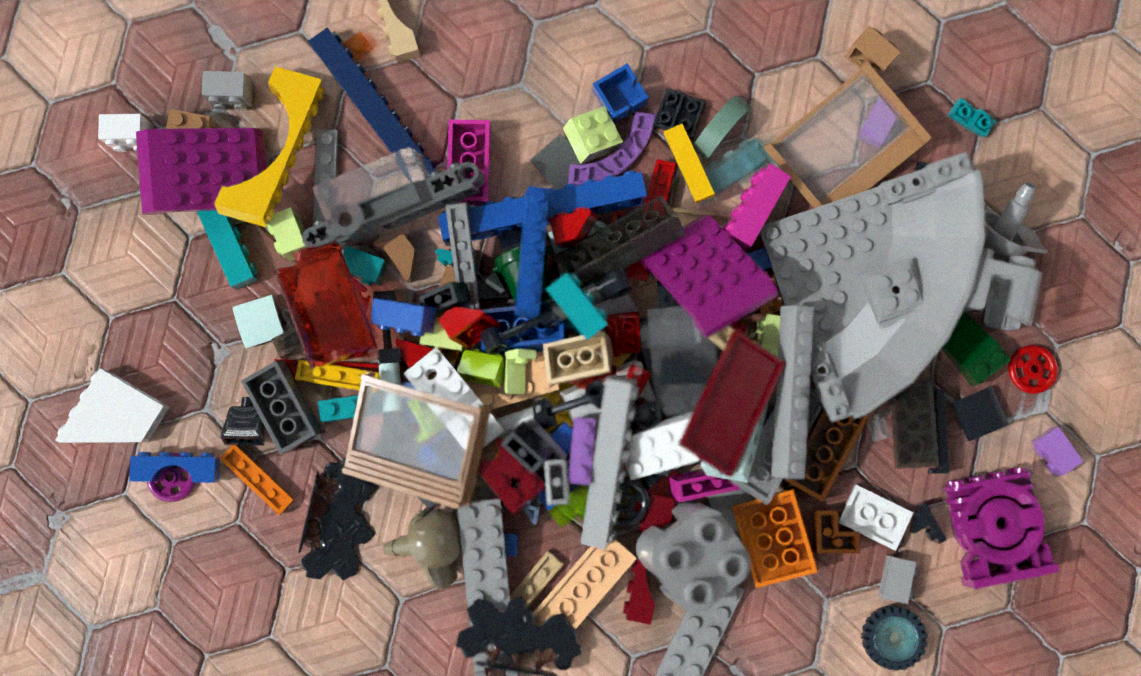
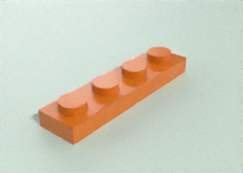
(257, 479)

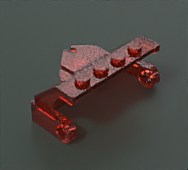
(326, 306)

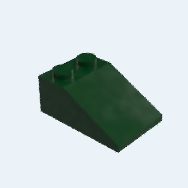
(974, 351)

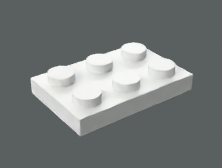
(875, 517)

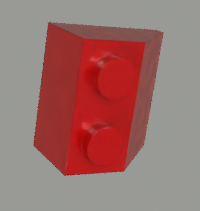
(466, 325)

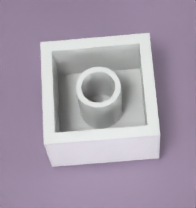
(120, 130)

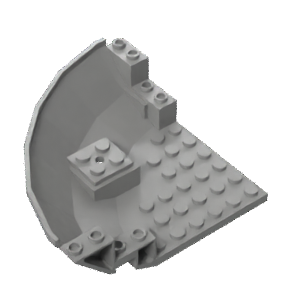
(850, 258)

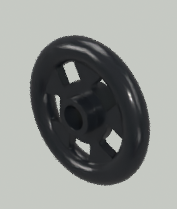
(641, 496)

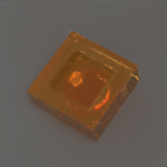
(358, 45)

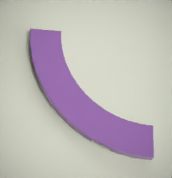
(621, 158)

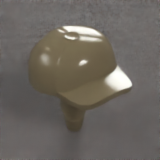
(434, 544)

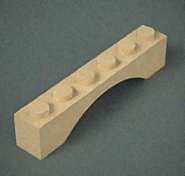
(402, 38)

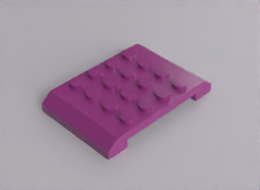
(189, 166)
(710, 276)

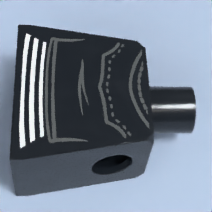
(243, 425)

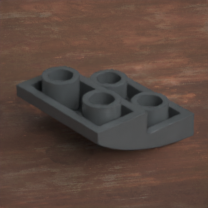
(555, 160)

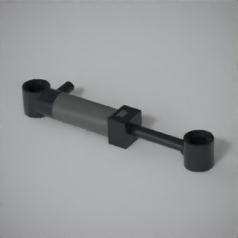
(551, 314)

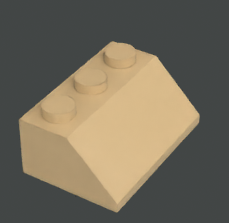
(578, 358)

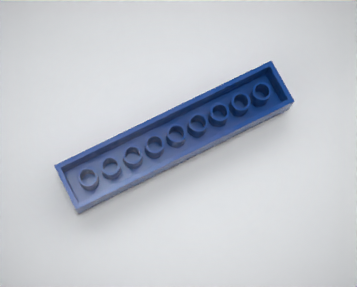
(600, 196)

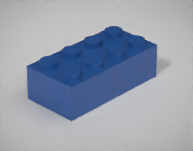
(530, 339)

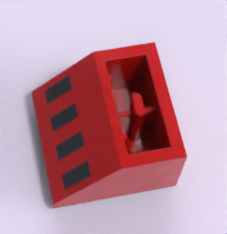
(572, 227)

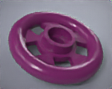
(166, 494)

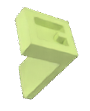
(515, 370)

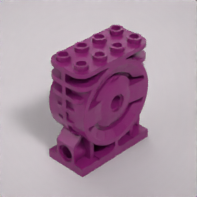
(1024, 523)

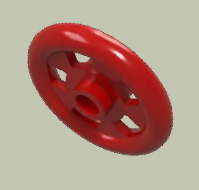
(1023, 382)

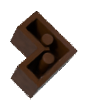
(828, 538)

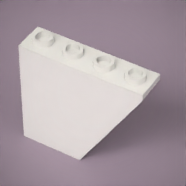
(112, 413)

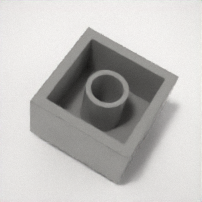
(228, 89)

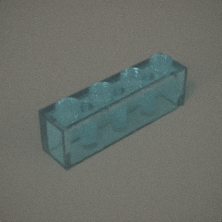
(735, 166)

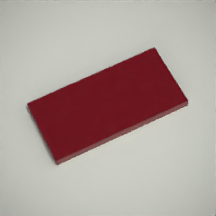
(731, 403)

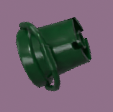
(508, 265)

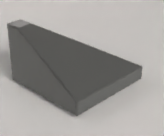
(495, 284)

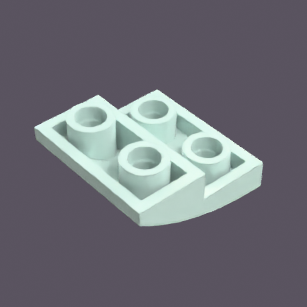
(258, 321)

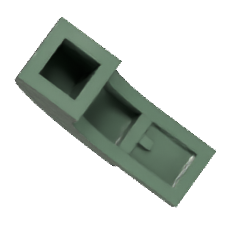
(721, 126)

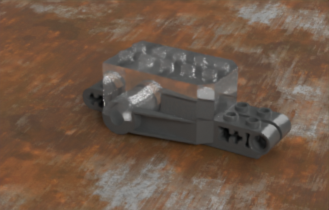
(385, 196)

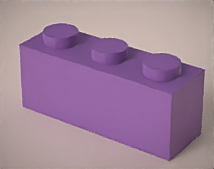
(581, 451)

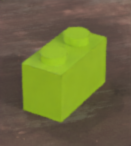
(482, 368)

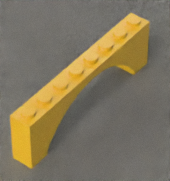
(257, 197)

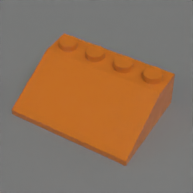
(775, 538)

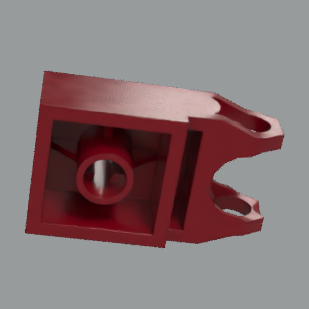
(501, 474)

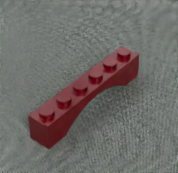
(640, 603)

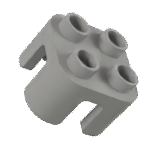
(1005, 291)
(695, 557)

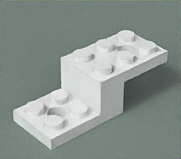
(447, 385)

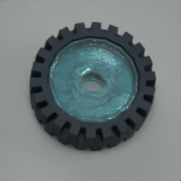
(910, 638)

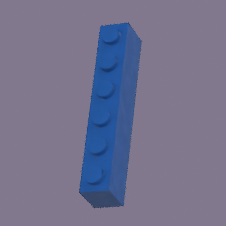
(531, 252)

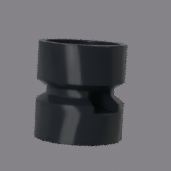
(646, 413)

